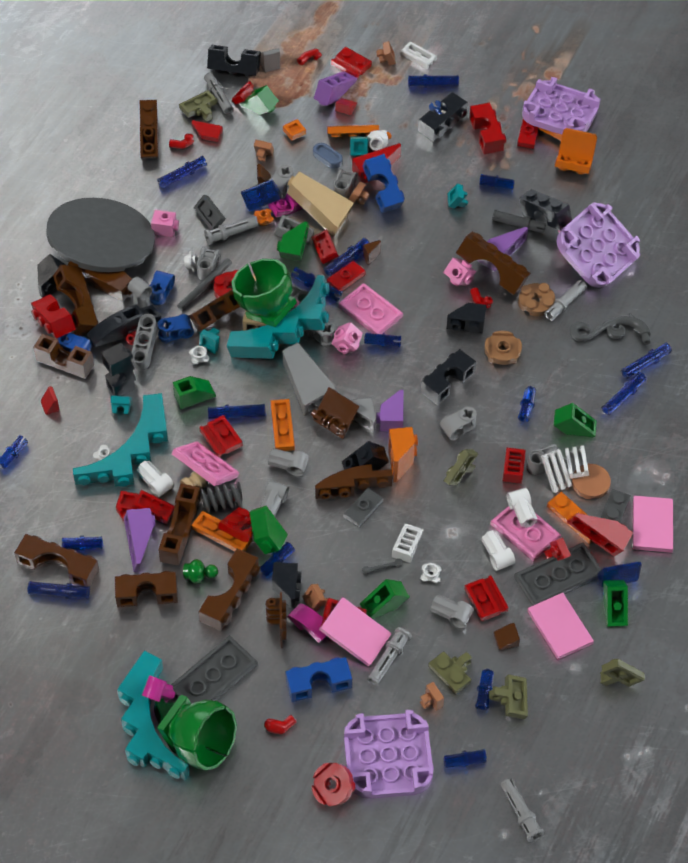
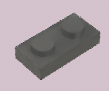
(209, 212)
(616, 505)

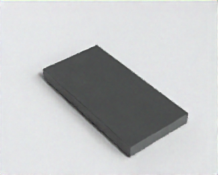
(557, 577)
(215, 672)

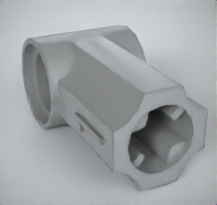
(141, 292)
(293, 462)
(274, 496)
(457, 613)

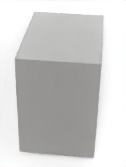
(270, 60)
(365, 415)

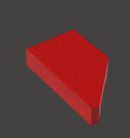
(243, 93)
(208, 131)
(125, 502)

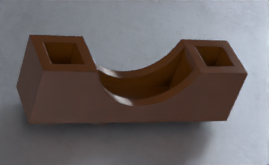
(511, 274)
(72, 283)
(185, 510)
(35, 552)
(217, 609)

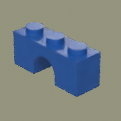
(380, 169)
(334, 672)

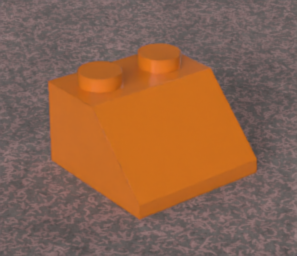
(401, 450)

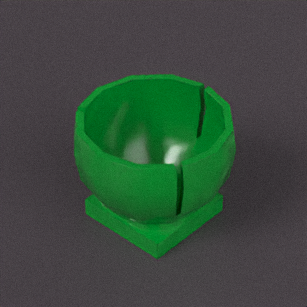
(269, 296)
(199, 726)

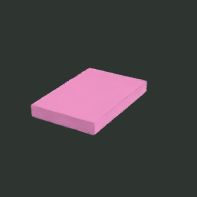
(370, 309)
(205, 463)
(652, 524)
(529, 540)
(560, 626)
(355, 631)

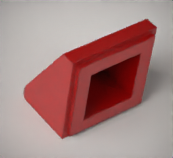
(345, 106)
(49, 401)

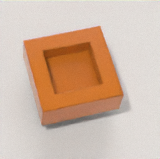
(294, 130)

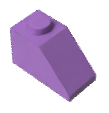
(391, 412)

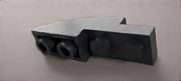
(119, 324)

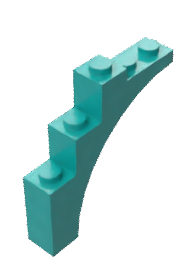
(264, 341)
(135, 450)
(137, 721)

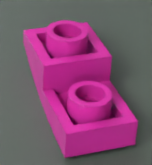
(284, 206)
(307, 619)

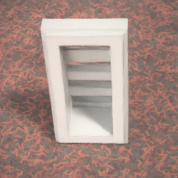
(405, 555)

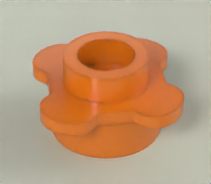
(264, 217)

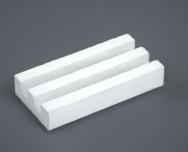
(417, 57)
(575, 452)
(567, 483)

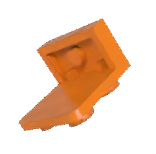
(576, 151)

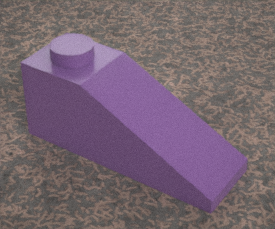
(333, 87)
(507, 244)
(138, 531)

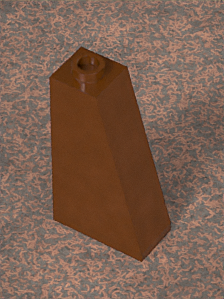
(111, 283)

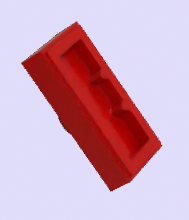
(527, 135)
(324, 246)
(346, 276)
(159, 508)

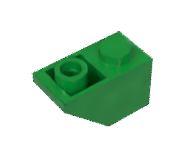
(192, 391)

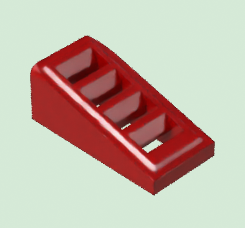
(511, 476)

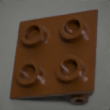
(335, 412)
(277, 615)

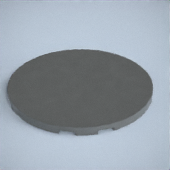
(100, 234)

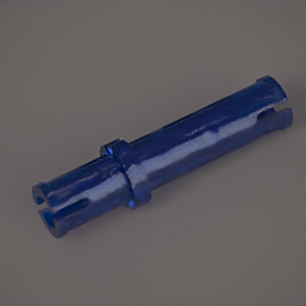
(433, 80)
(188, 168)
(332, 268)
(309, 279)
(653, 356)
(629, 388)
(236, 411)
(81, 591)

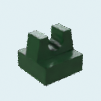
(161, 709)

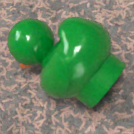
(196, 571)

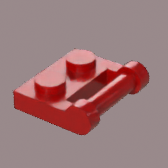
(236, 524)

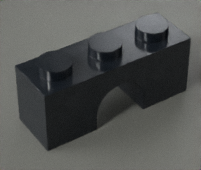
(220, 61)
(435, 125)
(537, 204)
(457, 366)
(120, 368)

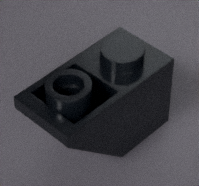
(46, 270)
(467, 318)
(367, 454)
(285, 580)

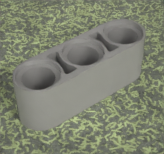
(144, 333)

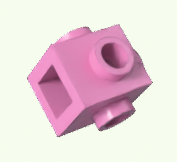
(460, 272)
(347, 338)

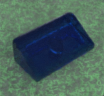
(261, 195)
(627, 572)

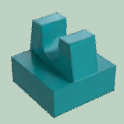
(358, 146)
(457, 197)
(210, 339)
(121, 401)

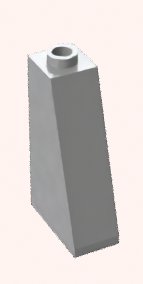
(306, 378)

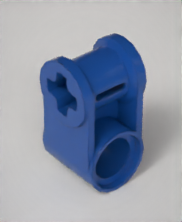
(161, 287)
(176, 327)
(71, 340)

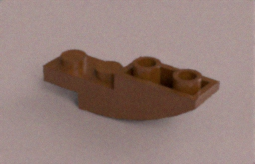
(148, 129)
(345, 481)

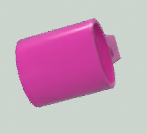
(158, 689)

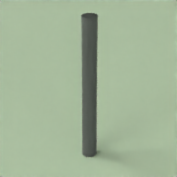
(204, 284)

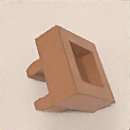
(386, 54)
(262, 149)
(359, 195)
(314, 597)
(432, 697)

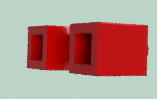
(492, 138)
(50, 316)

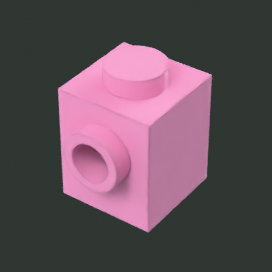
(164, 223)

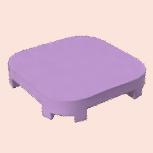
(560, 107)
(598, 245)
(389, 754)

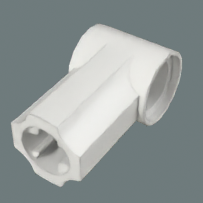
(157, 482)
(521, 503)
(499, 555)

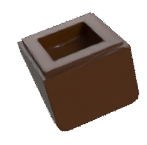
(262, 174)
(371, 251)
(507, 637)

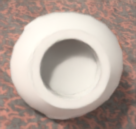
(378, 139)

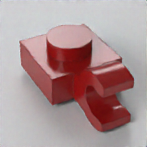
(558, 550)

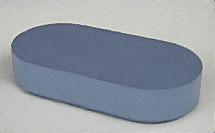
(327, 155)

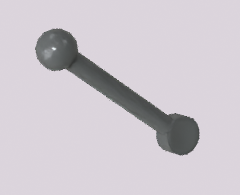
(398, 563)

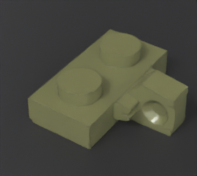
(199, 105)
(462, 466)
(452, 670)
(618, 670)
(513, 696)

